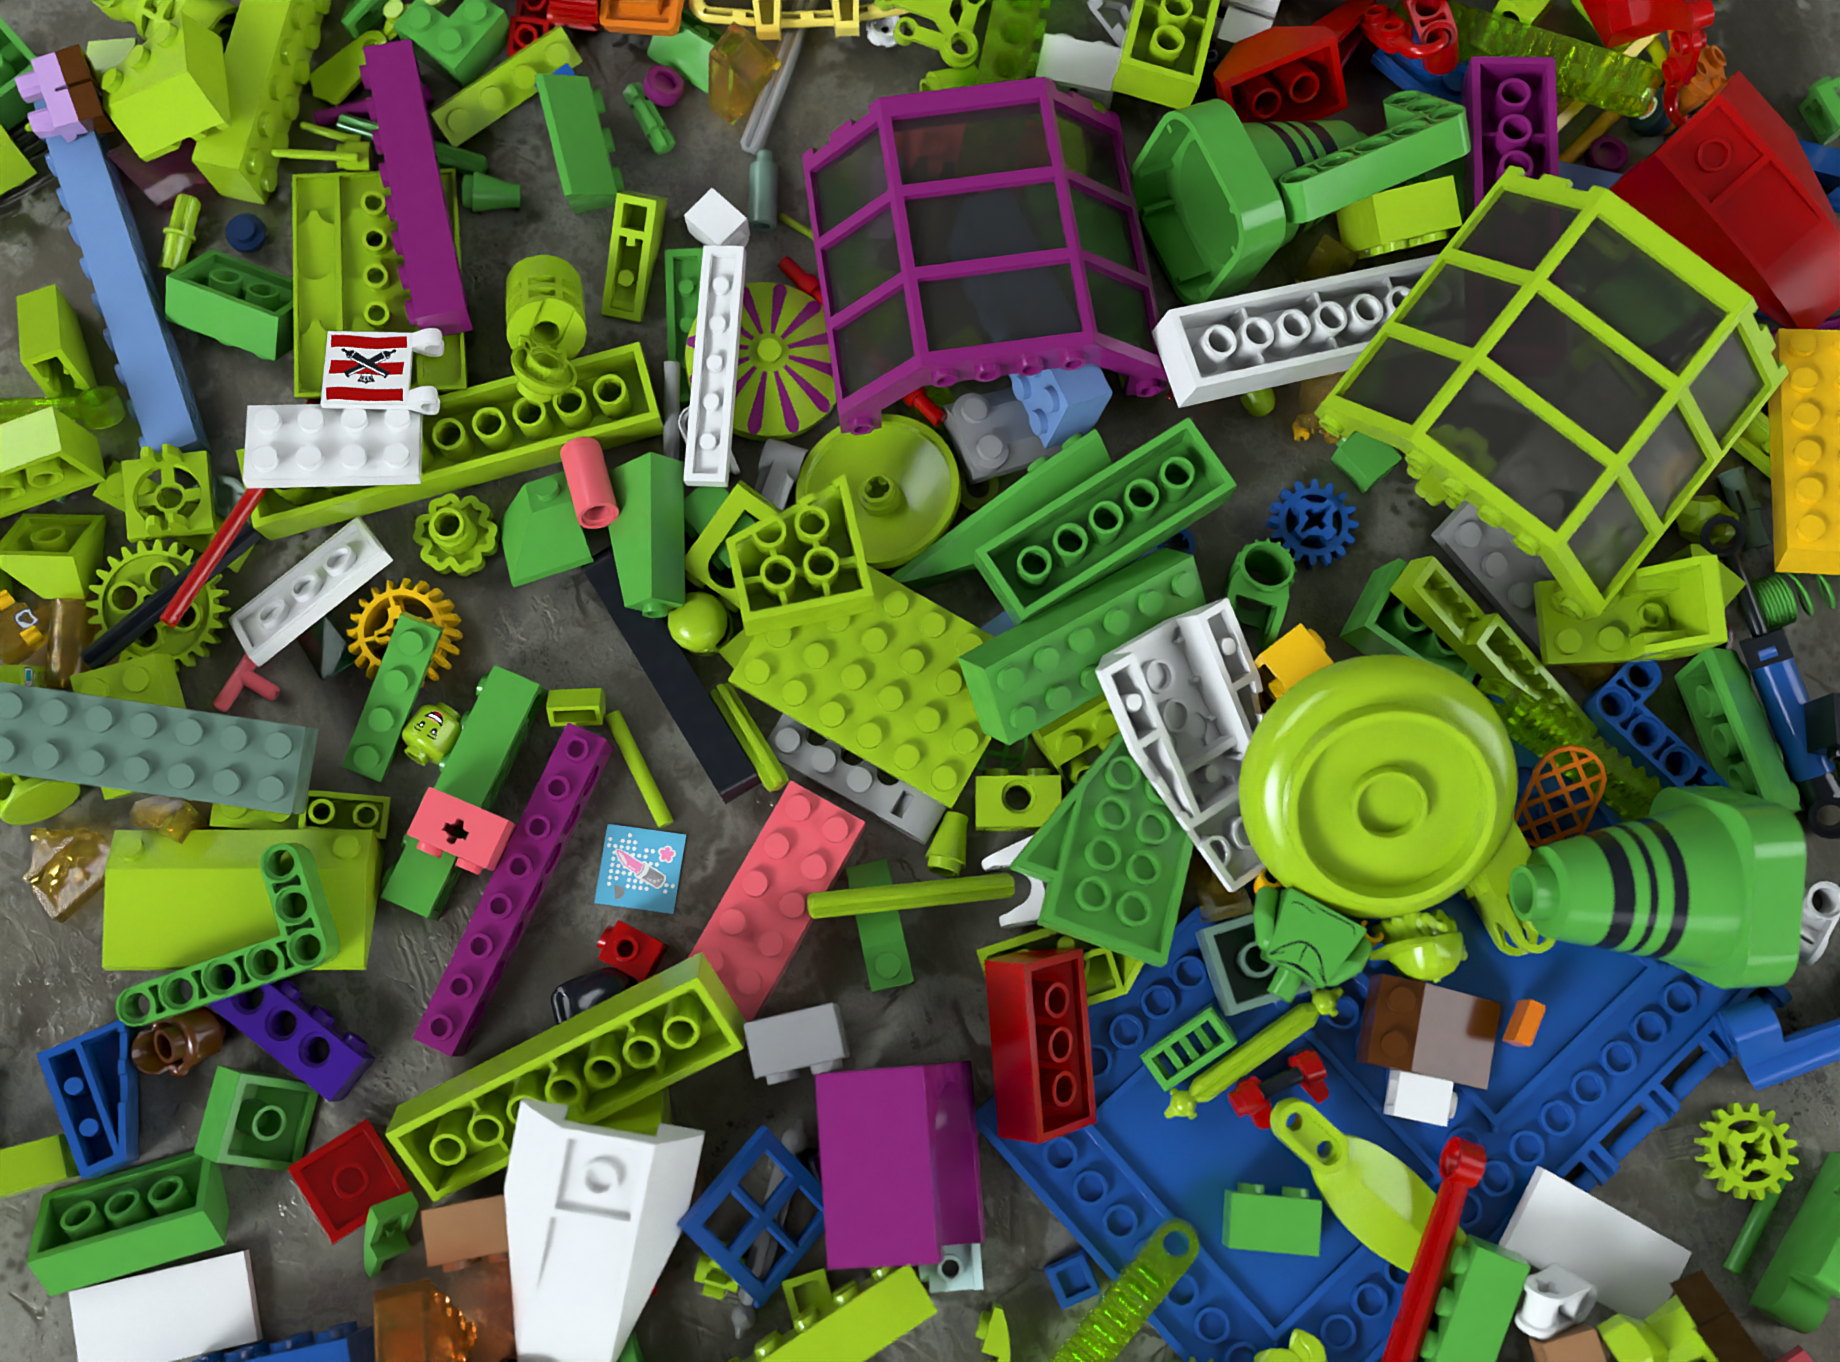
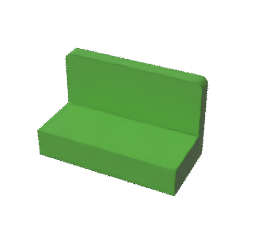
(688, 50)

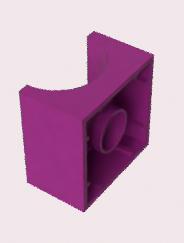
(899, 1164)

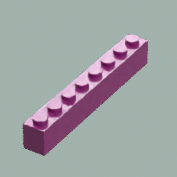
(416, 189)

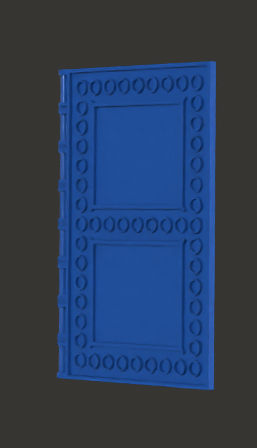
(1600, 1051)

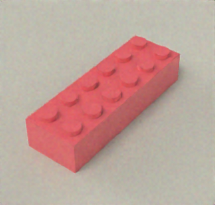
(766, 903)

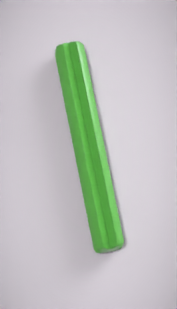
(448, 156)

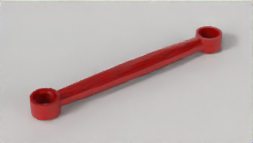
(1460, 1168)

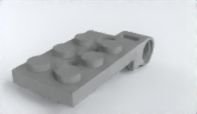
(895, 805)

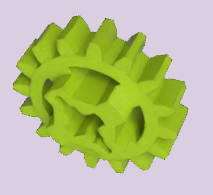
(1734, 1165)

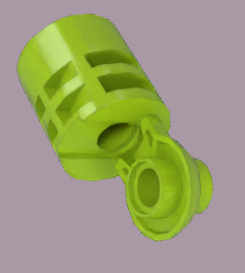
(150, 14)
(544, 325)

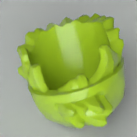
(1421, 945)

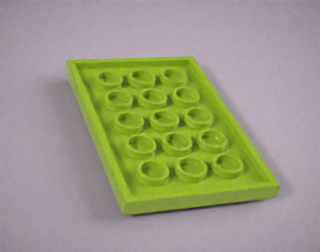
(879, 686)

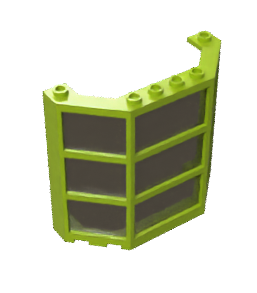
(1564, 378)

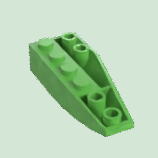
(1046, 481)

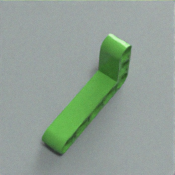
(1418, 138)
(249, 961)

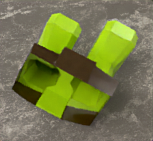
(1684, 1329)

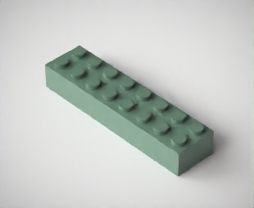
(155, 749)

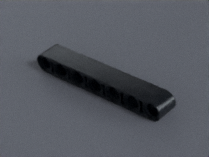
(675, 684)

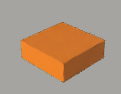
(1524, 1023)

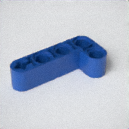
(1659, 739)

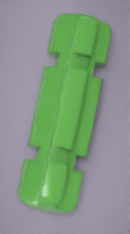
(649, 119)

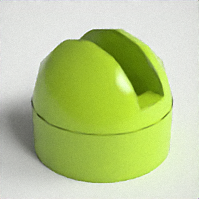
(1259, 402)

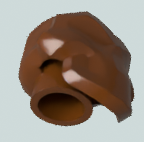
(178, 1043)

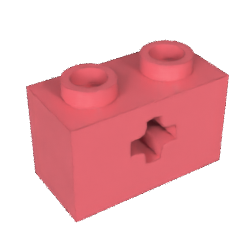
(440, 816)

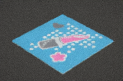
(640, 868)

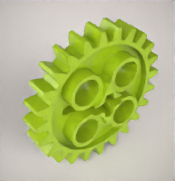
(143, 574)

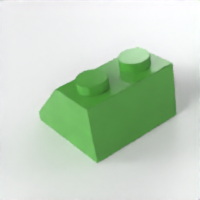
(256, 1119)

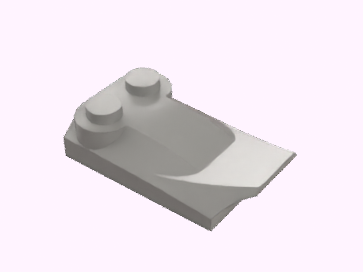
(993, 435)

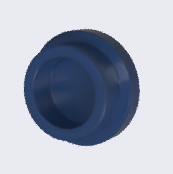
(246, 233)

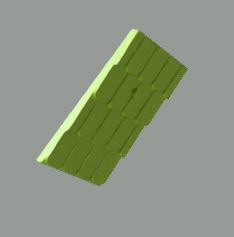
(356, 286)

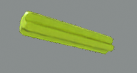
(749, 737)

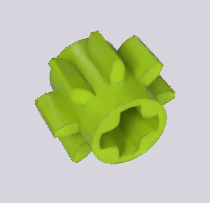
(714, 1277)

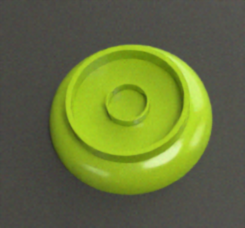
(1378, 786)

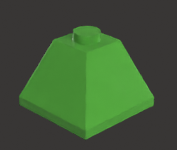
(543, 531)

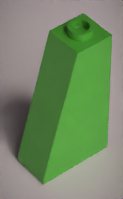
(650, 533)

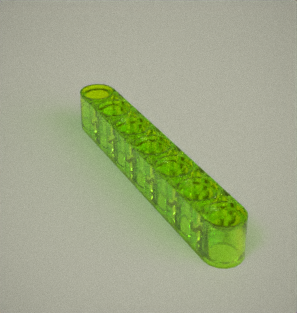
(1581, 69)

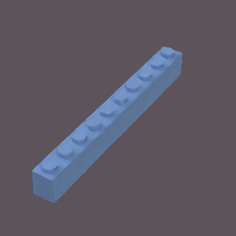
(125, 292)

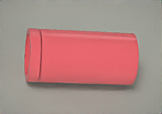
(589, 483)

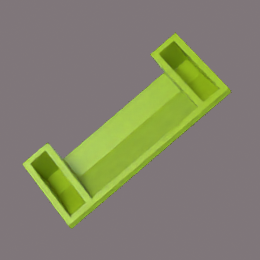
(208, 896)

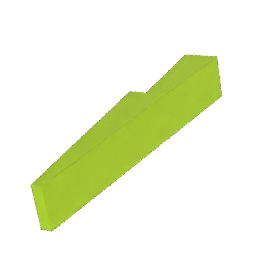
(1479, 638)

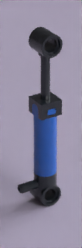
(1780, 690)

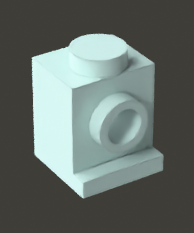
(969, 1273)

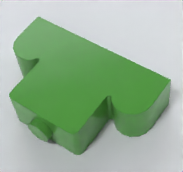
(1808, 1258)

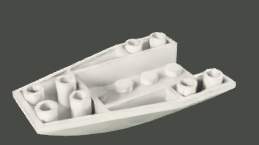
(589, 1228)

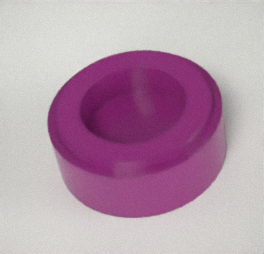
(663, 85)
(1607, 154)

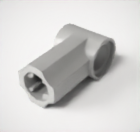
(779, 471)

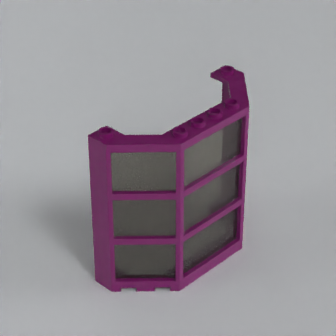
(978, 245)

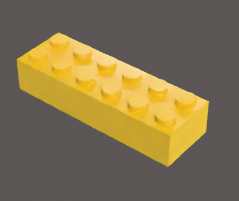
(1806, 452)

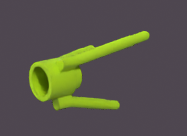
(351, 156)

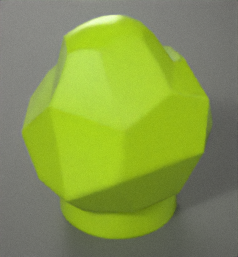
(1698, 512)

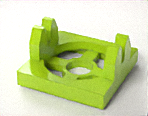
(175, 525)

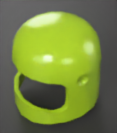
(701, 624)

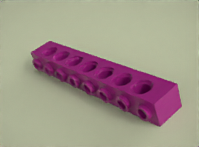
(513, 892)

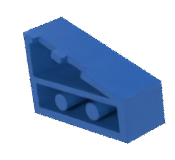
(96, 1097)

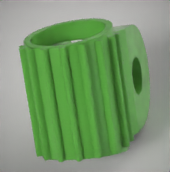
(1279, 568)

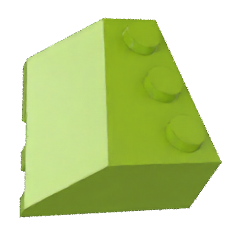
(169, 88)
(801, 564)

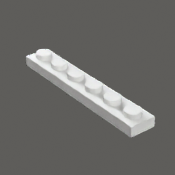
(715, 366)

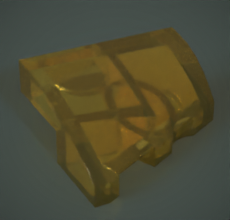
(167, 816)

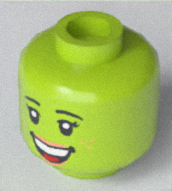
(431, 733)

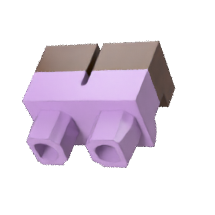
(70, 92)

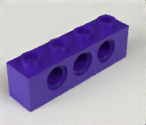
(296, 1051)

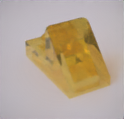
(1213, 897)

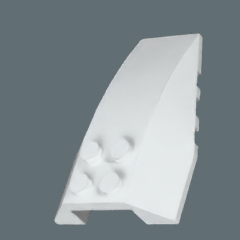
(1187, 717)

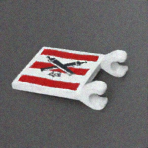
(376, 370)

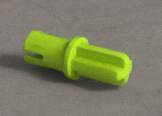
(179, 233)

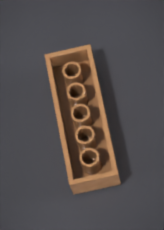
(477, 1227)

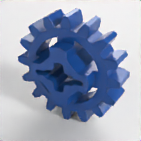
(1322, 536)

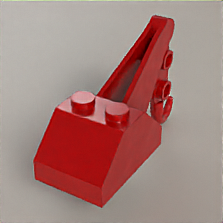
(1631, 20)
(1298, 69)

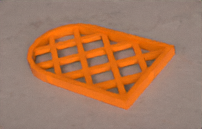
(1535, 779)

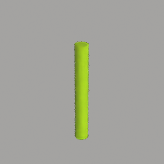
(639, 769)

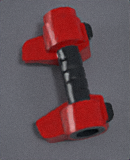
(1253, 1097)

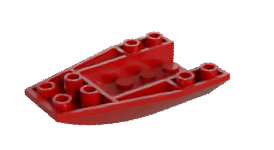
(1745, 204)

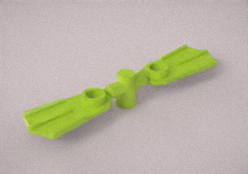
(342, 73)

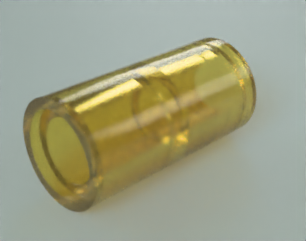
(67, 638)

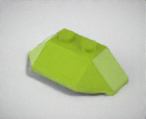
(1106, 971)

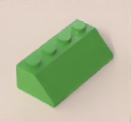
(1734, 727)
(128, 1222)

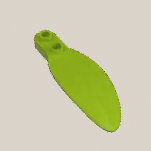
(1362, 1185)

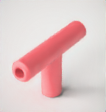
(244, 676)

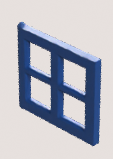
(762, 1215)

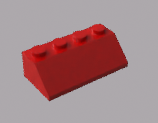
(1040, 1044)

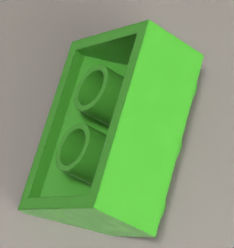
(580, 141)
(233, 303)

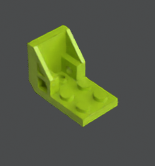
(1654, 616)

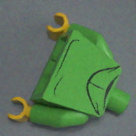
(1306, 940)

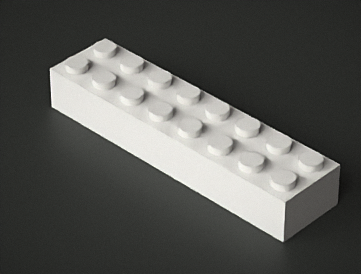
(1279, 332)

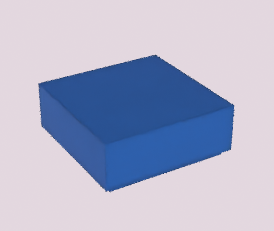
(1072, 1279)

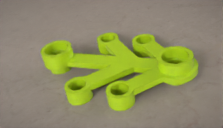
(950, 33)

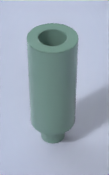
(763, 193)

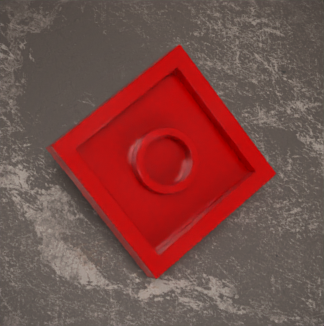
(347, 1179)

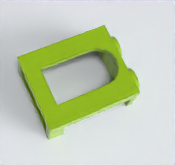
(699, 555)

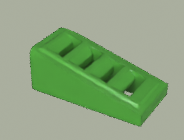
(1198, 1060)

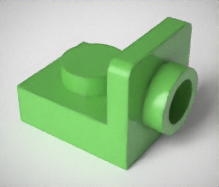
(1822, 109)

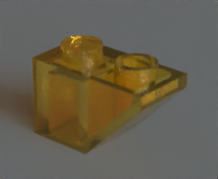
(738, 72)

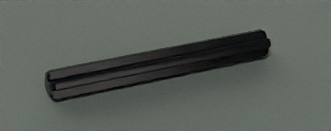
(149, 612)

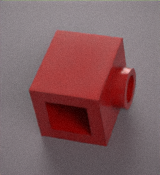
(631, 950)

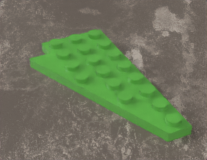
(1111, 861)

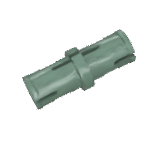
(1735, 482)

